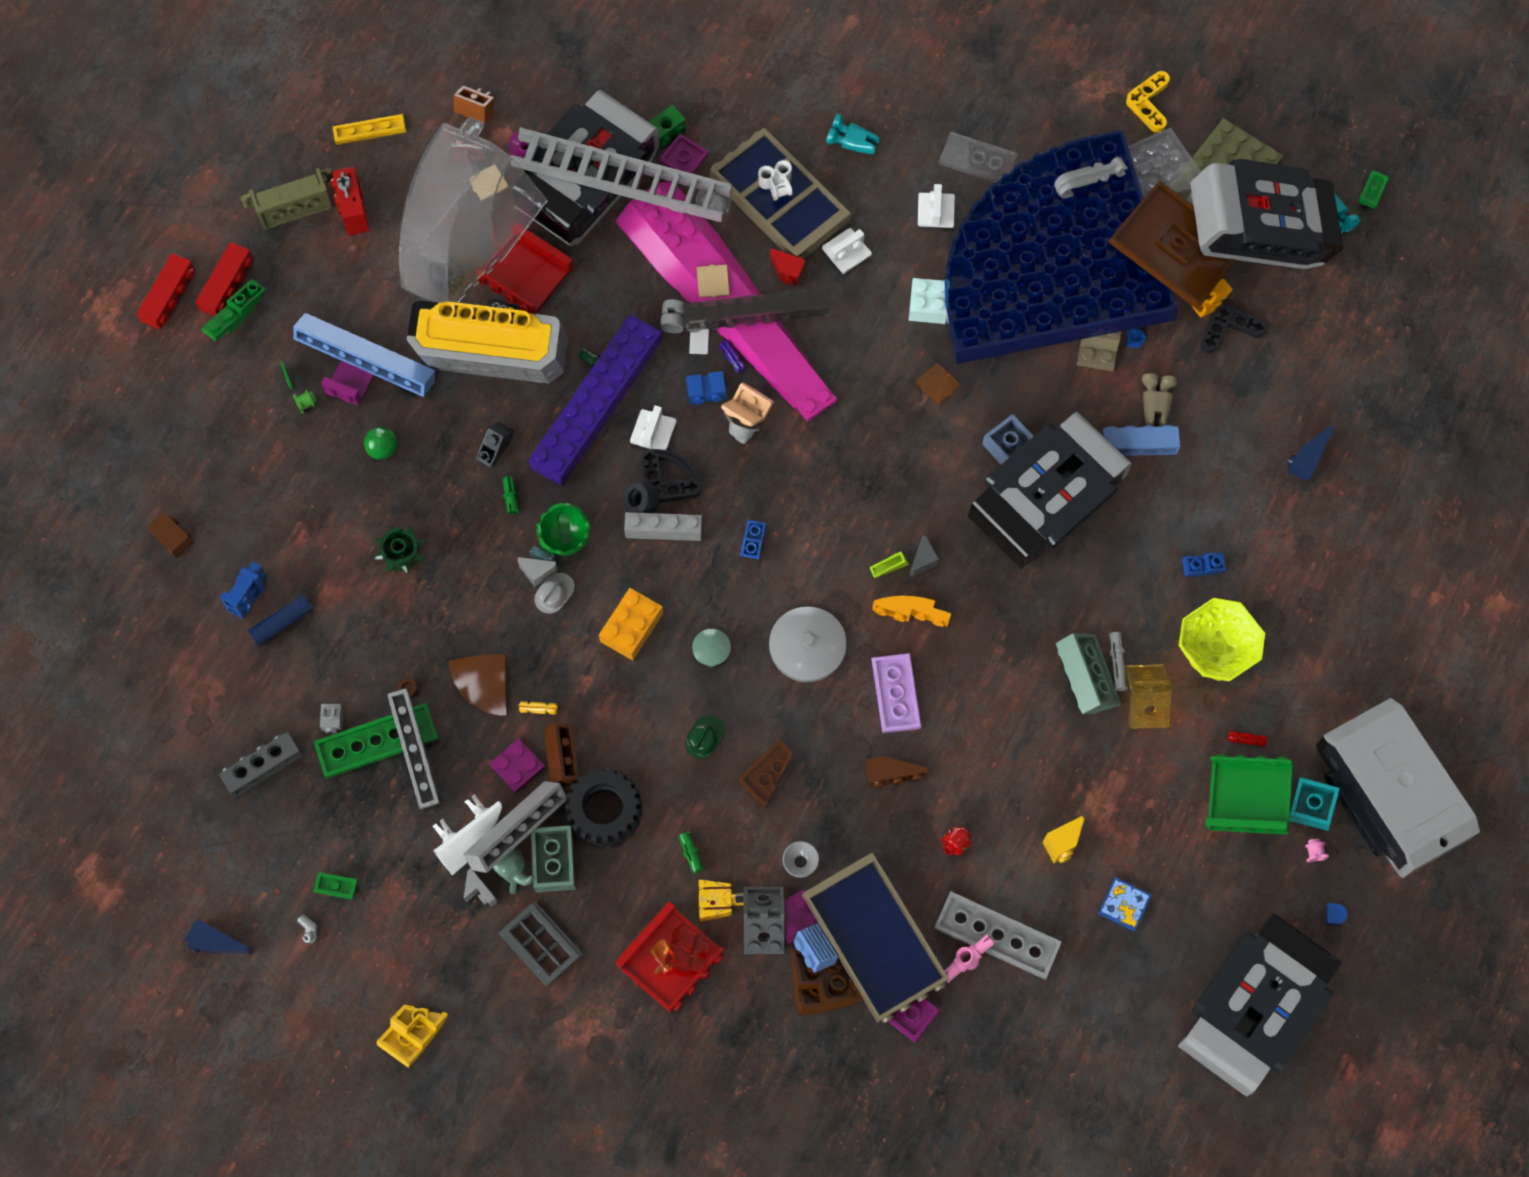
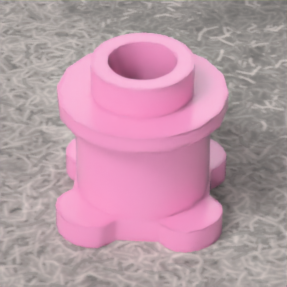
(1316, 850)

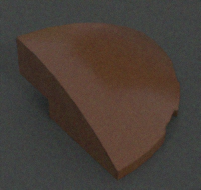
(482, 681)
(821, 990)

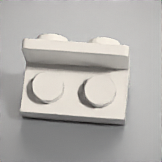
(936, 208)
(847, 250)
(653, 429)

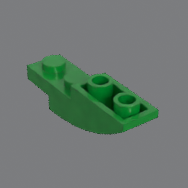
(235, 312)

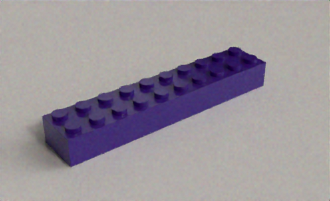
(595, 400)

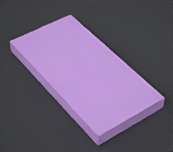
(896, 693)

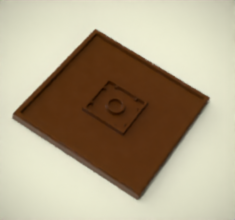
(1165, 243)

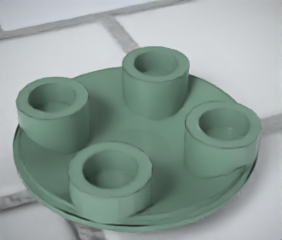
(711, 647)

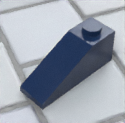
(1308, 456)
(211, 940)

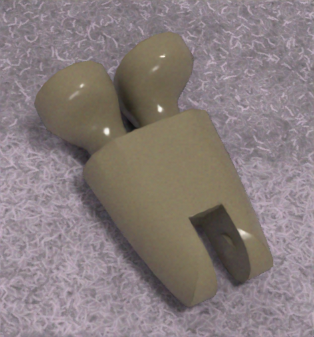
(1157, 401)

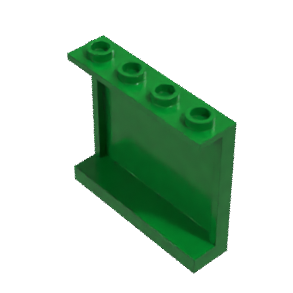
(1250, 794)

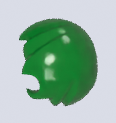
(563, 529)

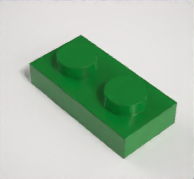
(1373, 189)
(335, 886)

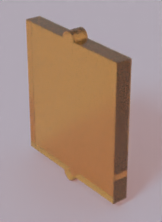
(937, 383)

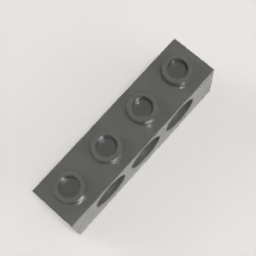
(271, 765)

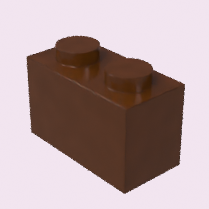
(167, 533)

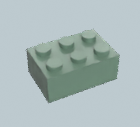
(553, 859)

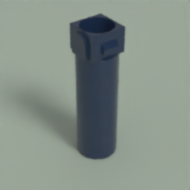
(280, 620)

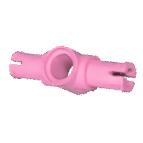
(975, 951)

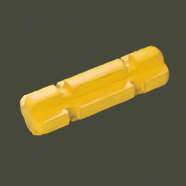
(538, 707)

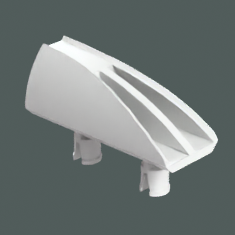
(456, 844)

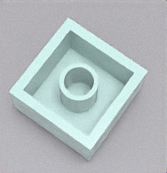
(927, 301)

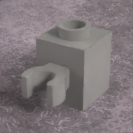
(331, 718)

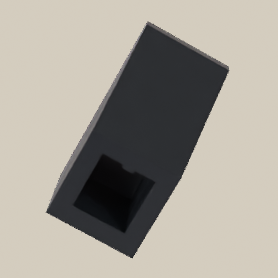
(494, 444)

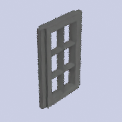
(525, 955)

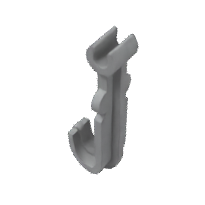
(1088, 176)

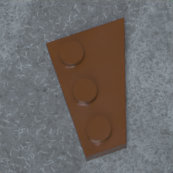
(765, 773)

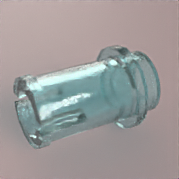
(541, 554)

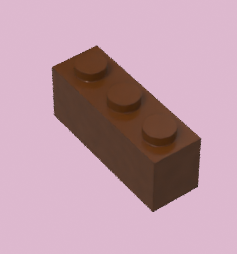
(561, 754)

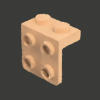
(748, 406)

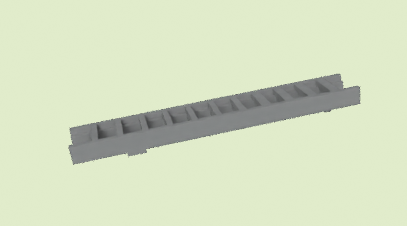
(623, 162)

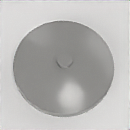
(807, 644)

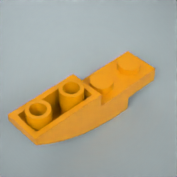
(904, 606)

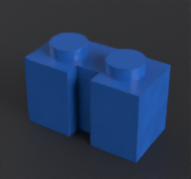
(706, 388)

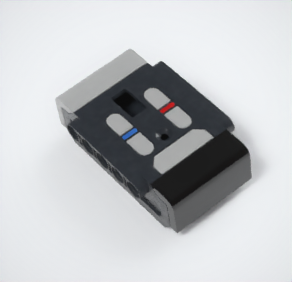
(1048, 489)
(1260, 1004)

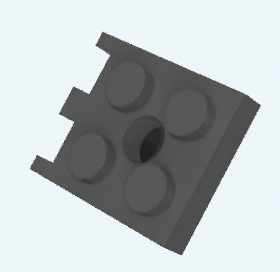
(764, 914)

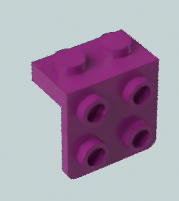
(348, 383)

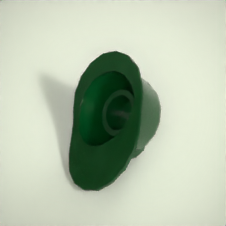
(704, 737)

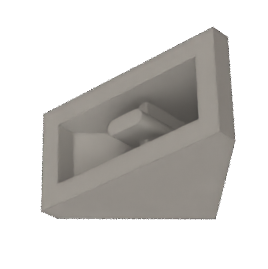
(537, 570)

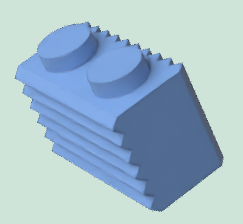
(815, 948)

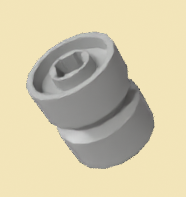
(672, 317)

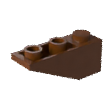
(889, 770)

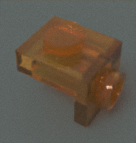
(660, 952)

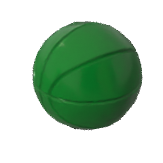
(380, 443)

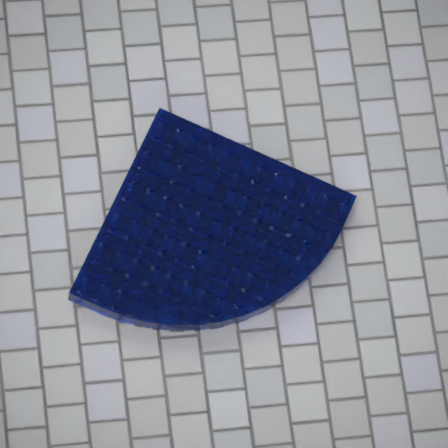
(1041, 265)

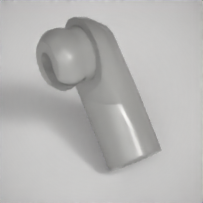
(310, 928)

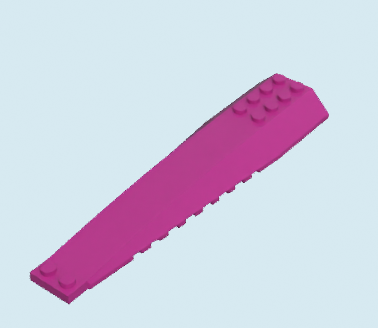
(680, 244)

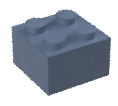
(1006, 439)

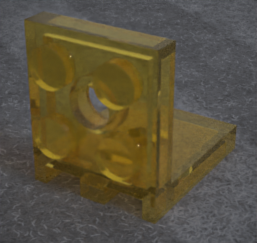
(1149, 688)

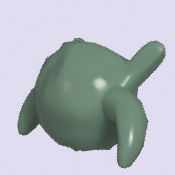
(512, 869)

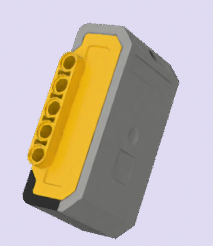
(488, 341)

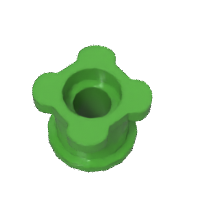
(305, 400)

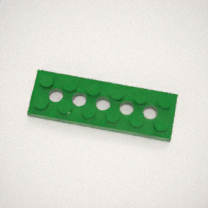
(370, 753)

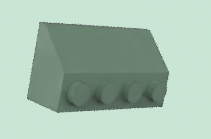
(1088, 673)

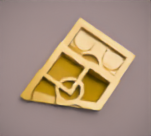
(410, 1033)

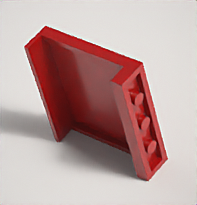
(529, 273)
(639, 962)

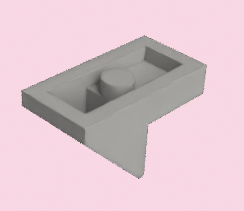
(475, 886)

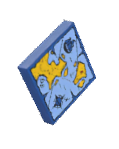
(1124, 904)

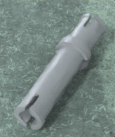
(1117, 653)

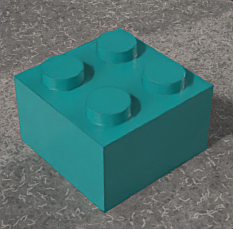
(1314, 804)

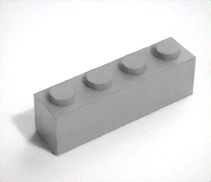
(663, 526)

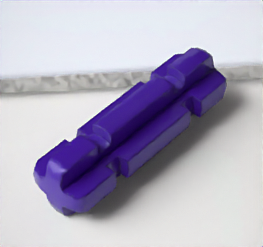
(732, 356)

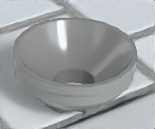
(800, 849)

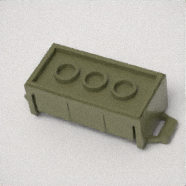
(291, 200)

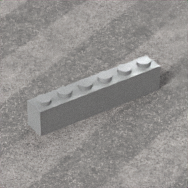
(413, 749)
(515, 826)

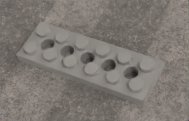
(1010, 928)

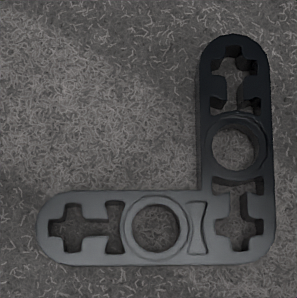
(1230, 321)

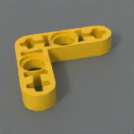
(1143, 101)

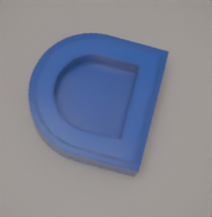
(1135, 338)
(1335, 914)

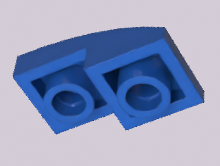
(753, 539)
(1204, 565)

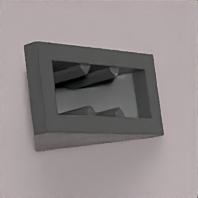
(924, 559)

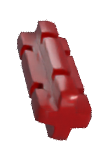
(1247, 738)

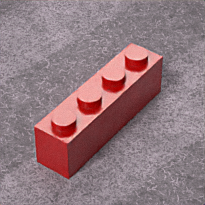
(224, 279)
(166, 291)

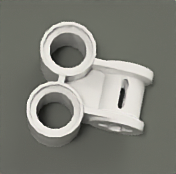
(778, 181)

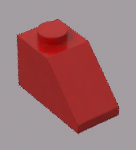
(787, 266)

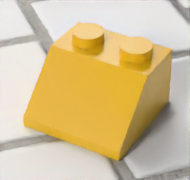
(1063, 840)

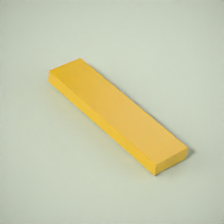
(369, 129)

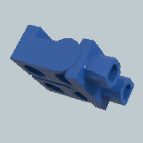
(245, 590)

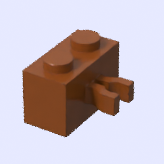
(474, 104)

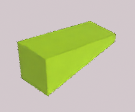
(889, 565)

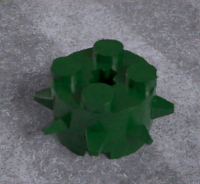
(403, 559)

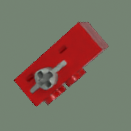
(350, 200)

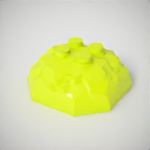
(1221, 639)

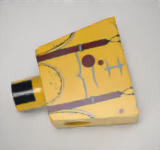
(717, 900)

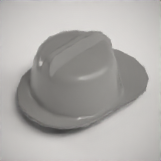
(739, 431)
(554, 592)

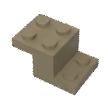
(1099, 351)

